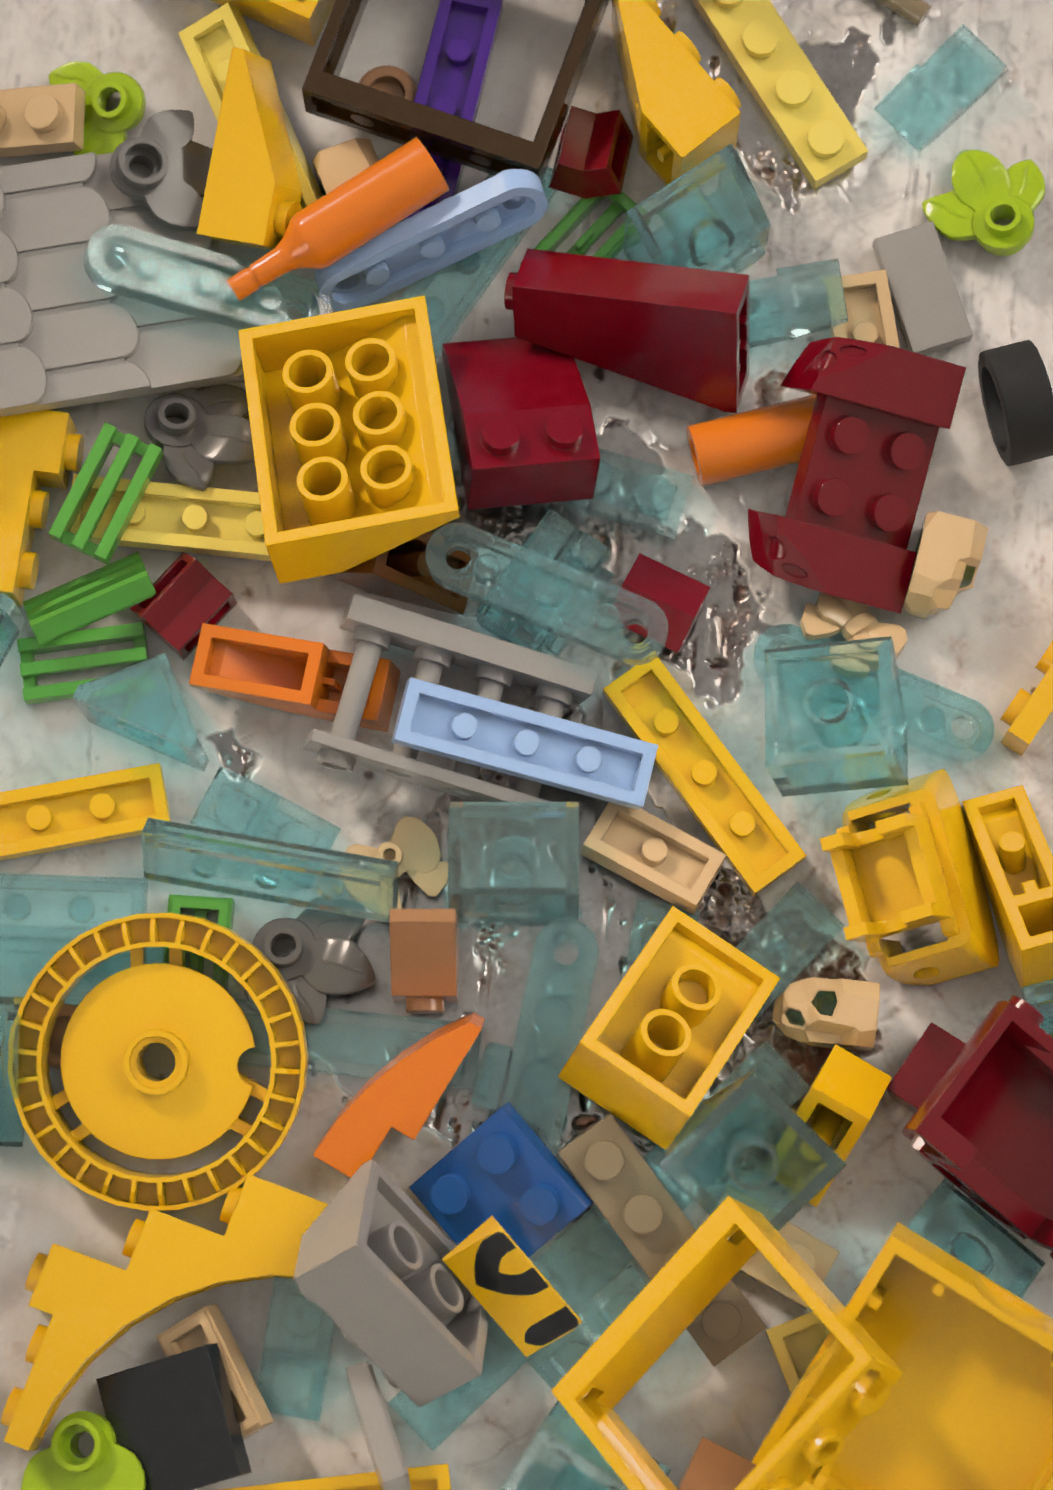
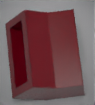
(592, 154)
(673, 592)
(182, 602)
(924, 1067)

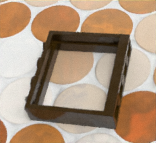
(440, 132)

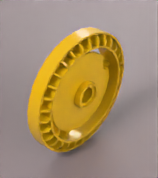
(107, 1072)

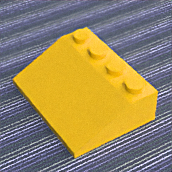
(347, 435)

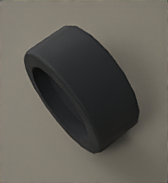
(1017, 401)

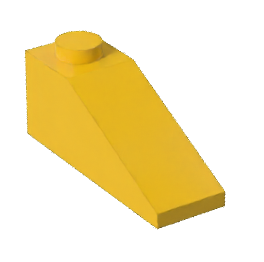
(252, 167)
(1017, 878)

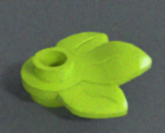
(103, 128)
(988, 194)
(66, 1468)

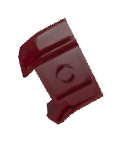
(858, 470)

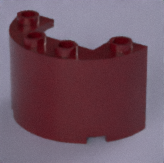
(993, 1121)

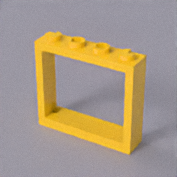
(672, 1304)

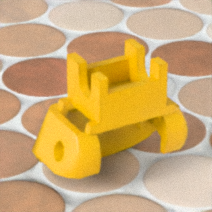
(912, 875)

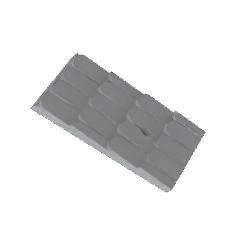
(64, 334)

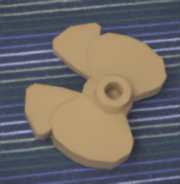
(850, 618)
(416, 852)

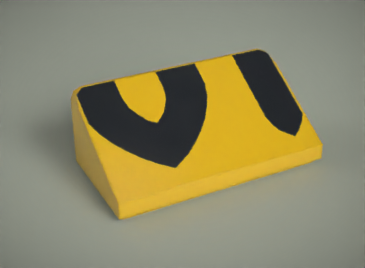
(511, 1288)

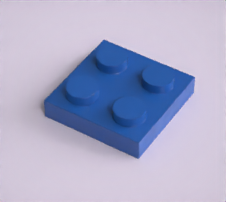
(504, 1175)

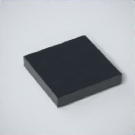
(177, 1419)

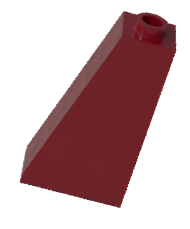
(640, 320)

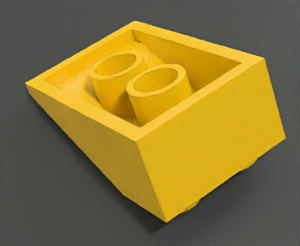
(669, 1028)

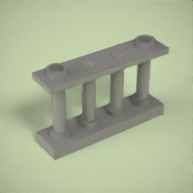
(435, 649)

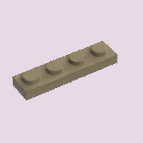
(653, 1228)

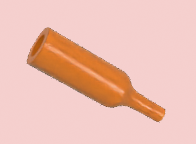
(349, 216)
(750, 440)

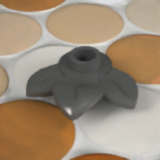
(176, 168)
(210, 436)
(322, 961)

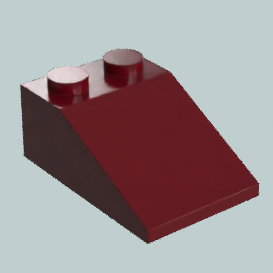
(520, 423)

